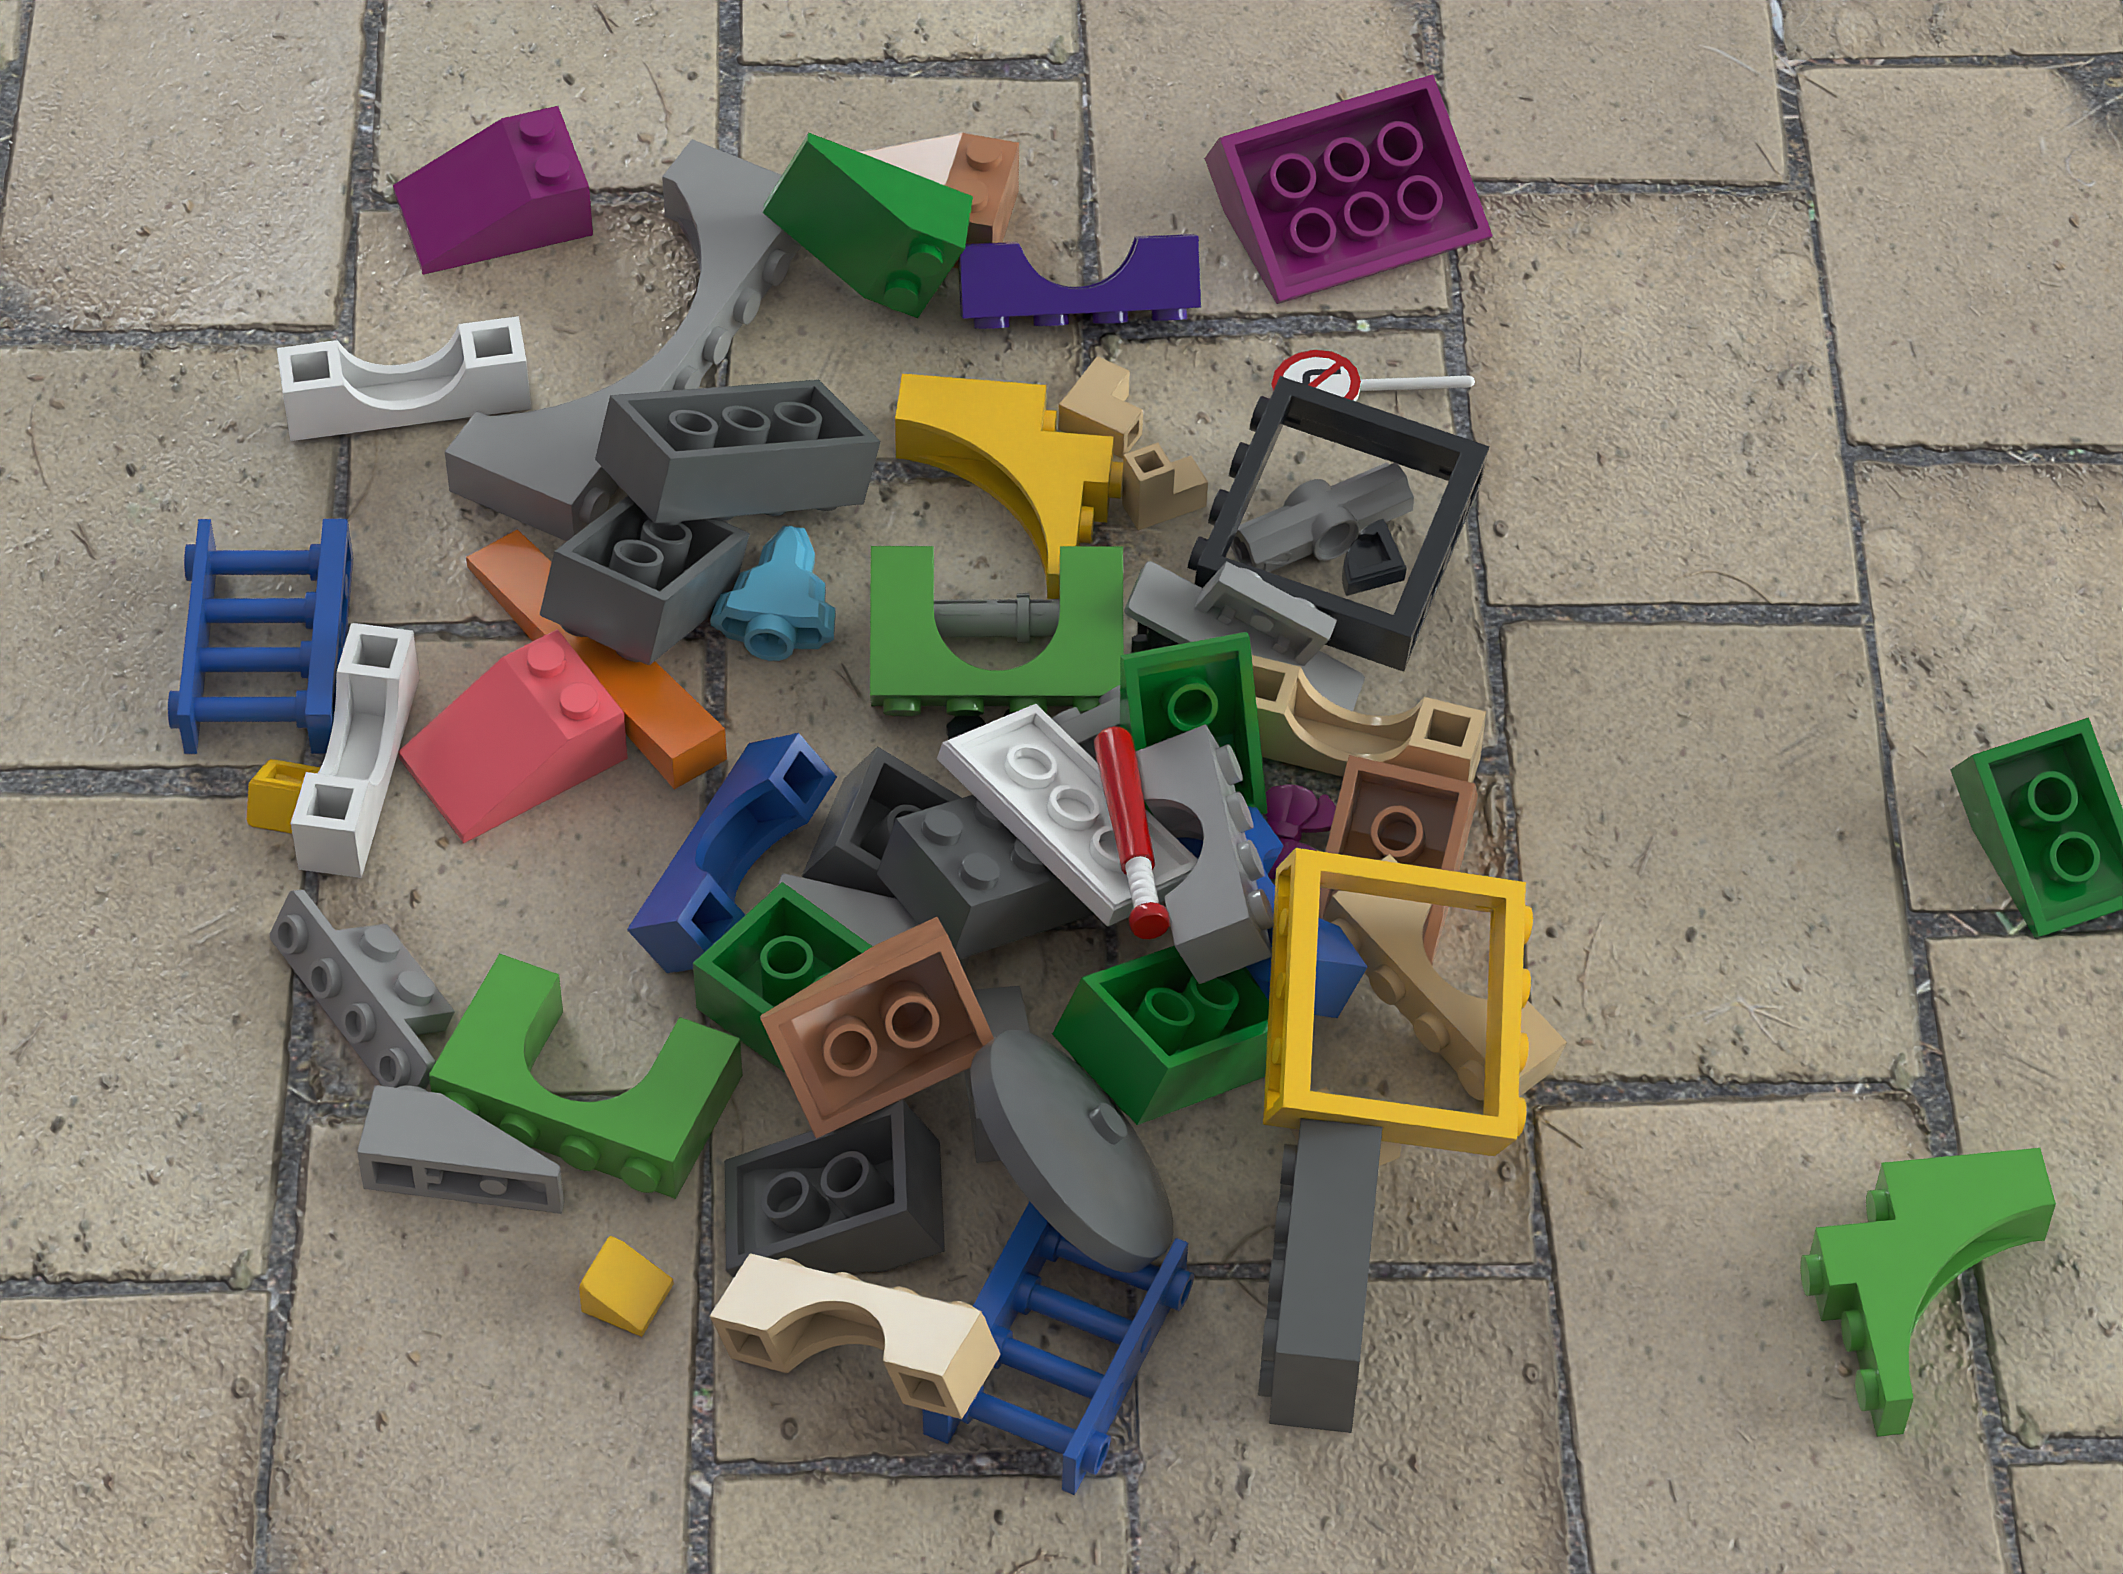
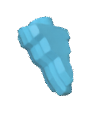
(778, 601)

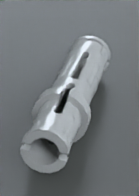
(997, 617)

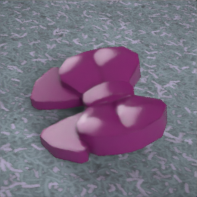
(1294, 812)

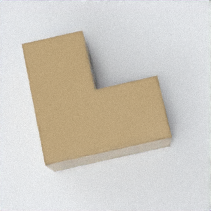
(1099, 406)
(1160, 489)

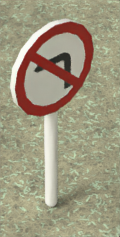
(1339, 376)

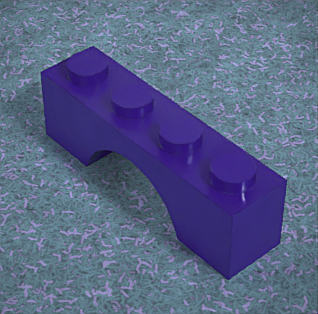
(1155, 276)

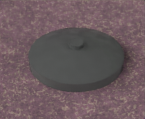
(1071, 1151)

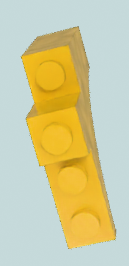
(1011, 449)

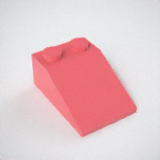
(517, 738)

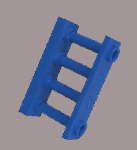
(317, 660)
(1016, 1289)

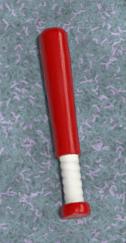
(1128, 817)

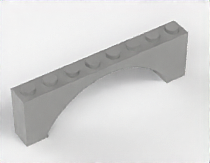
(543, 460)

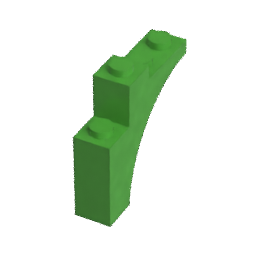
(1921, 1233)

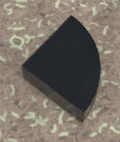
(1372, 560)

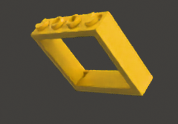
(1293, 997)

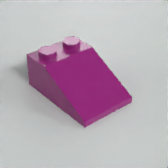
(497, 194)

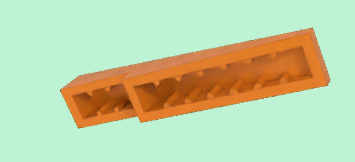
(657, 711)

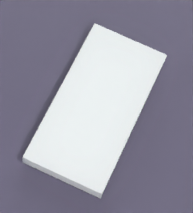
(1057, 807)

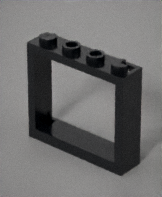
(1461, 461)

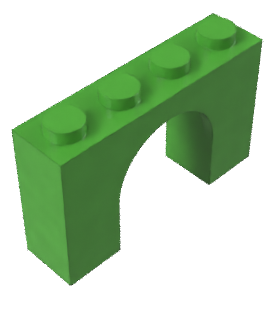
(917, 668)
(640, 1136)

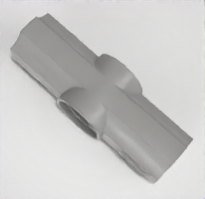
(1323, 518)

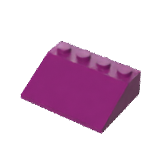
(1348, 189)

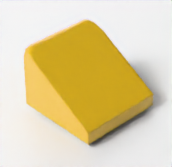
(275, 794)
(623, 1287)

